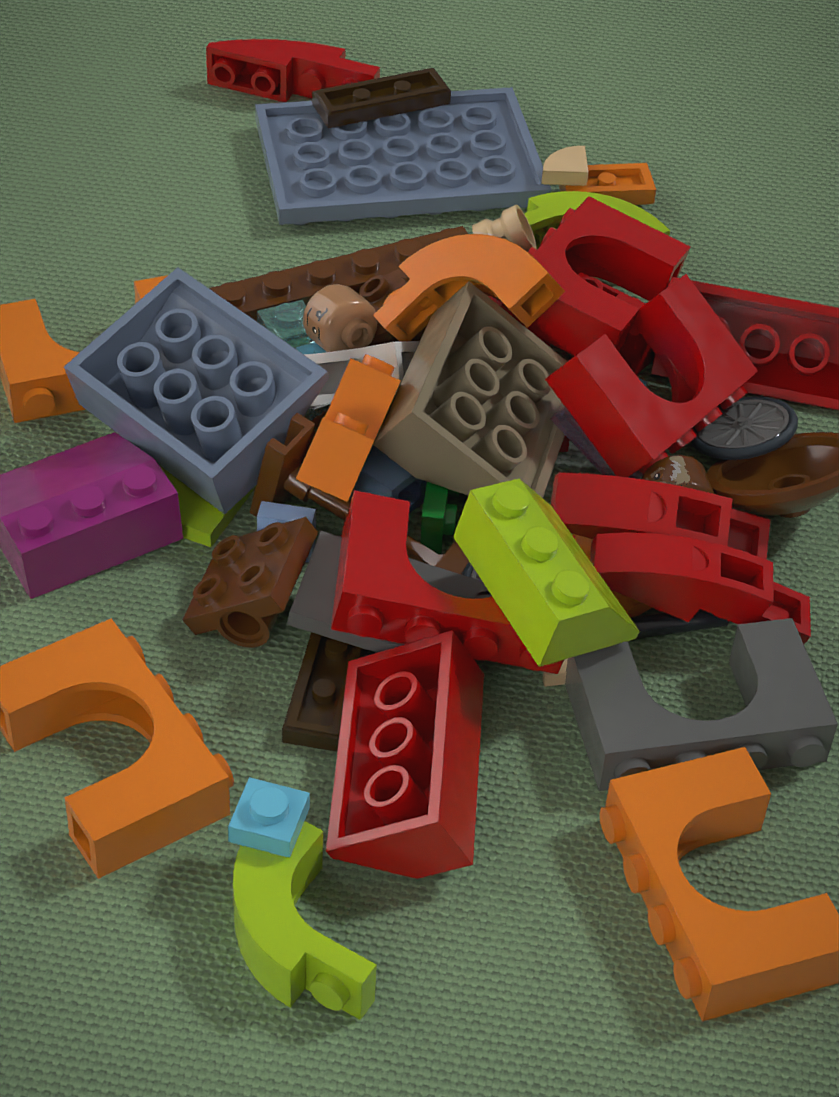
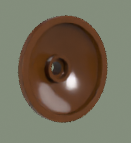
(782, 481)

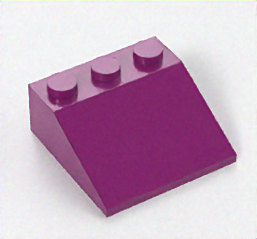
(85, 512)

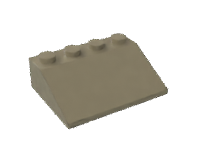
(475, 401)

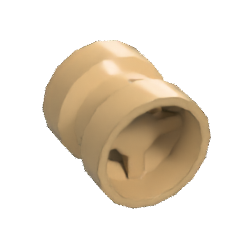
(510, 226)

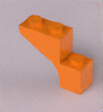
(349, 427)

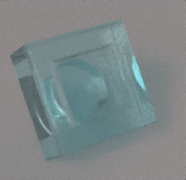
(286, 322)

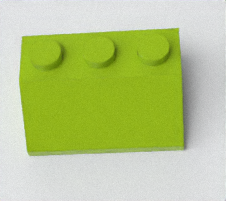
(539, 574)

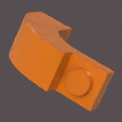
(445, 266)

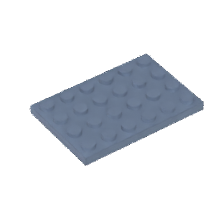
(408, 163)

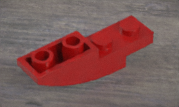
(281, 67)
(624, 504)
(694, 574)

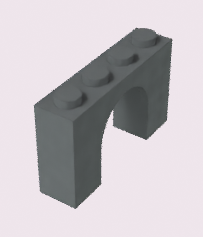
(630, 733)

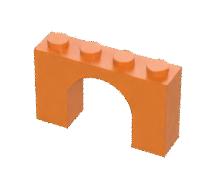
(35, 363)
(106, 678)
(719, 953)

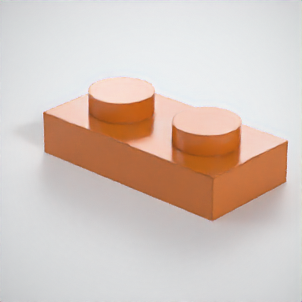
(623, 181)

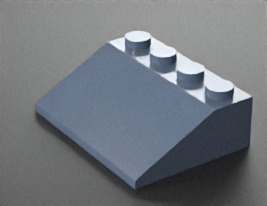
(196, 386)

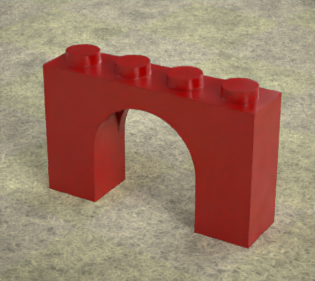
(604, 246)
(627, 419)
(389, 601)

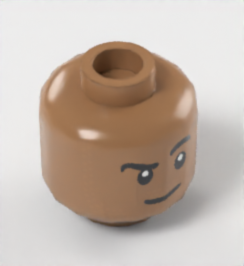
(339, 319)

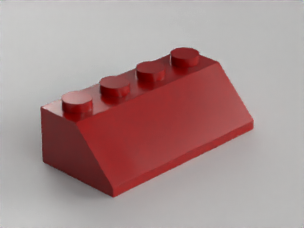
(784, 338)
(409, 759)

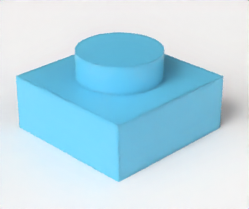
(269, 817)

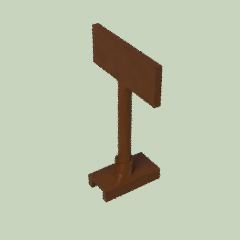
(279, 483)

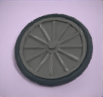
(747, 429)

